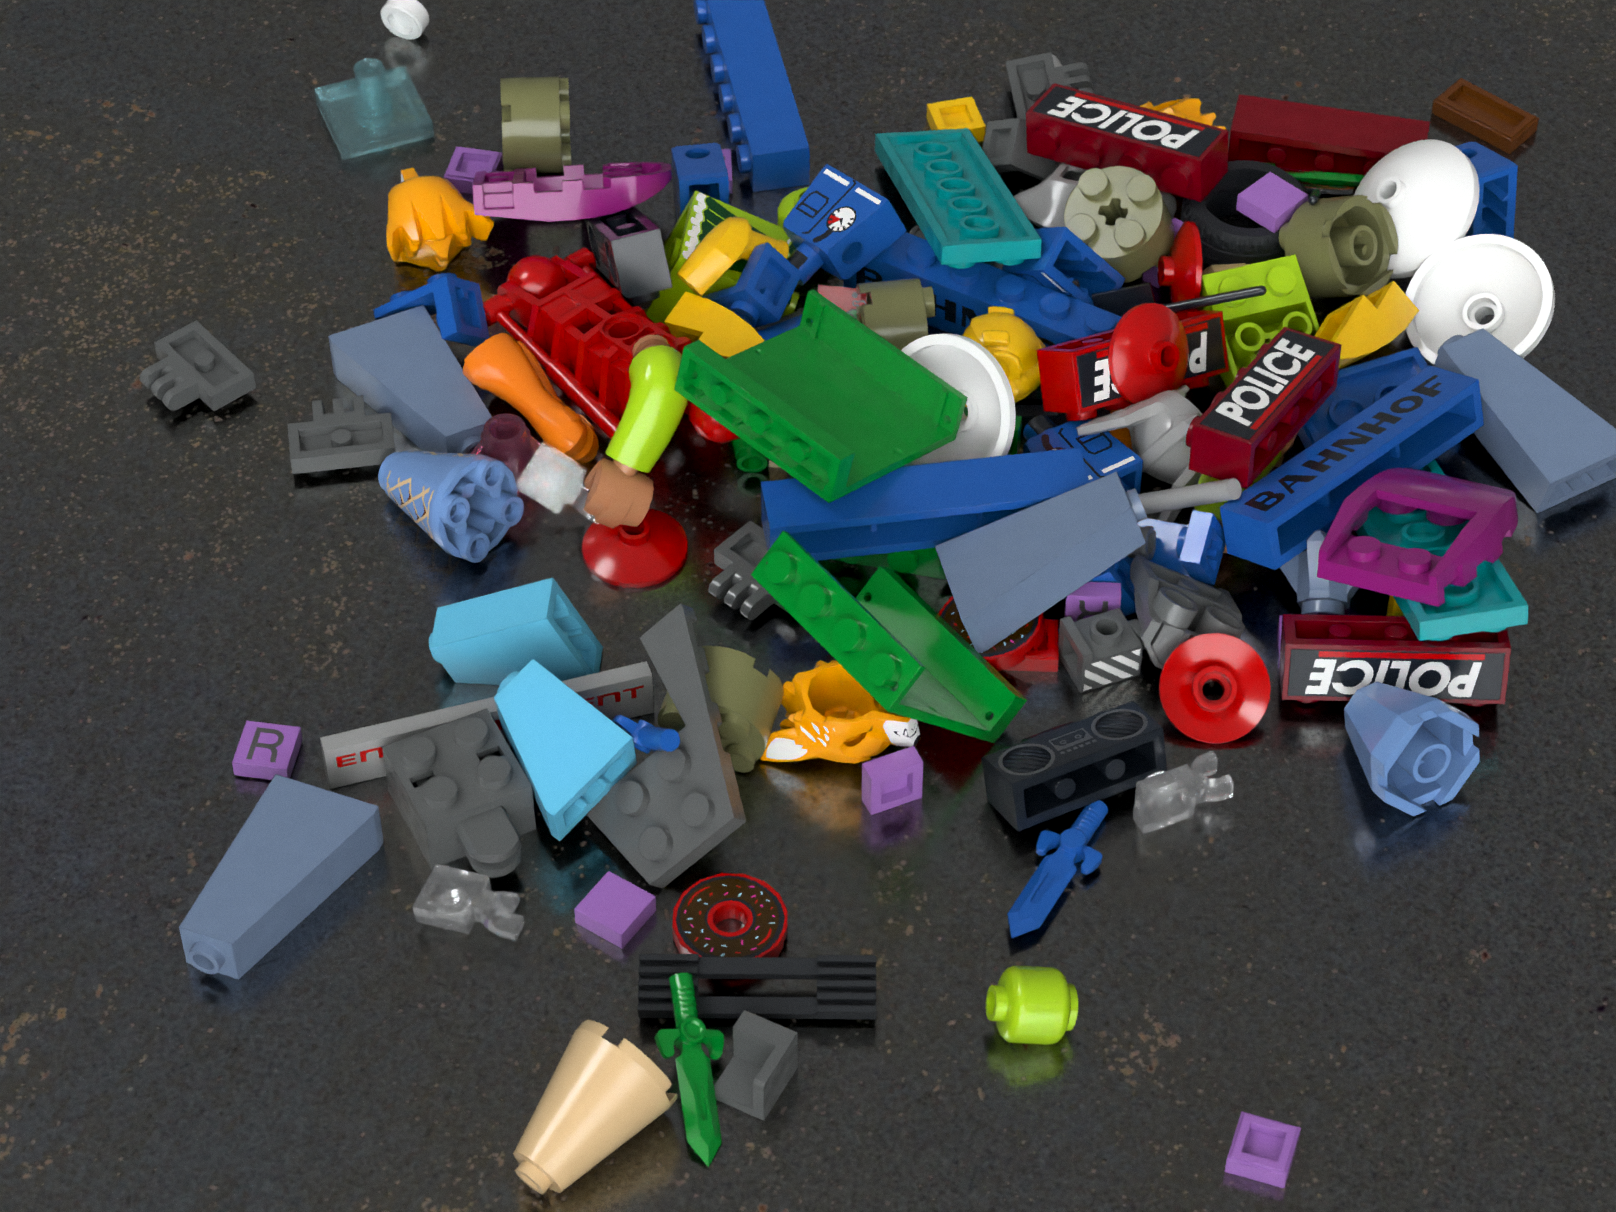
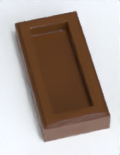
(1485, 115)

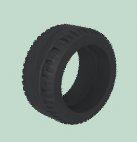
(1229, 243)

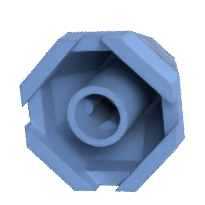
(1411, 745)

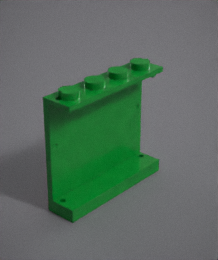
(825, 400)
(892, 644)

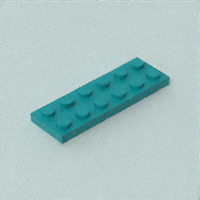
(957, 198)
(1484, 604)

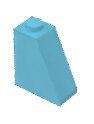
(505, 630)
(561, 745)

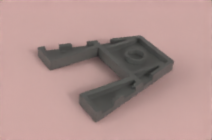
(683, 799)

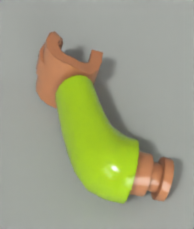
(647, 425)

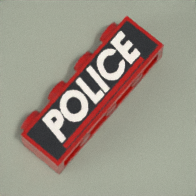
(1078, 376)

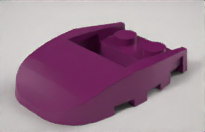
(567, 196)
(1415, 571)

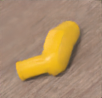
(720, 250)

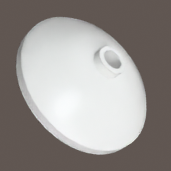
(1430, 196)
(1480, 279)
(990, 399)

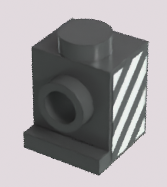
(1100, 649)

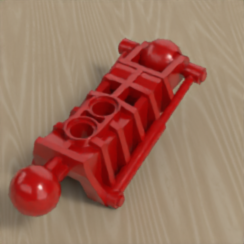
(583, 335)

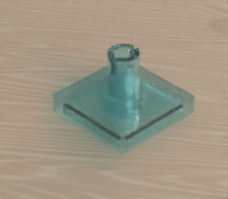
(373, 110)

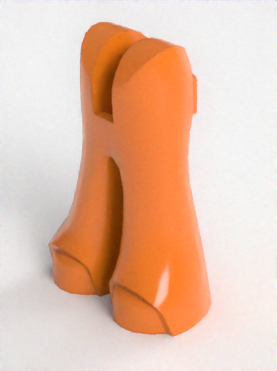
(516, 376)

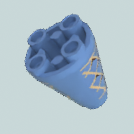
(454, 498)

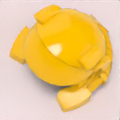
(1012, 345)

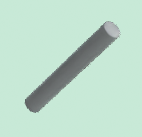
(1191, 495)

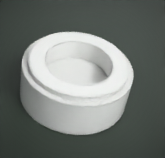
(405, 18)

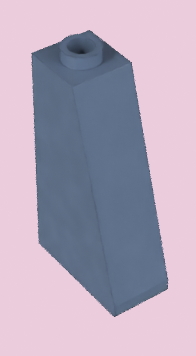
(413, 375)
(1531, 425)
(1039, 556)
(276, 873)

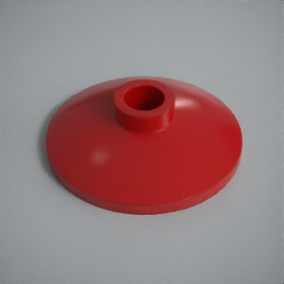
(1183, 266)
(1147, 352)
(638, 554)
(1238, 672)

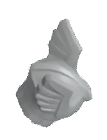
(1157, 436)

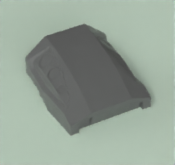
(1178, 608)

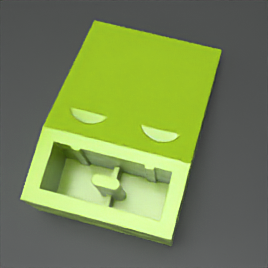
(1260, 318)

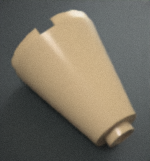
(589, 1109)

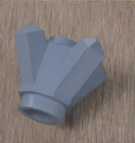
(1316, 594)

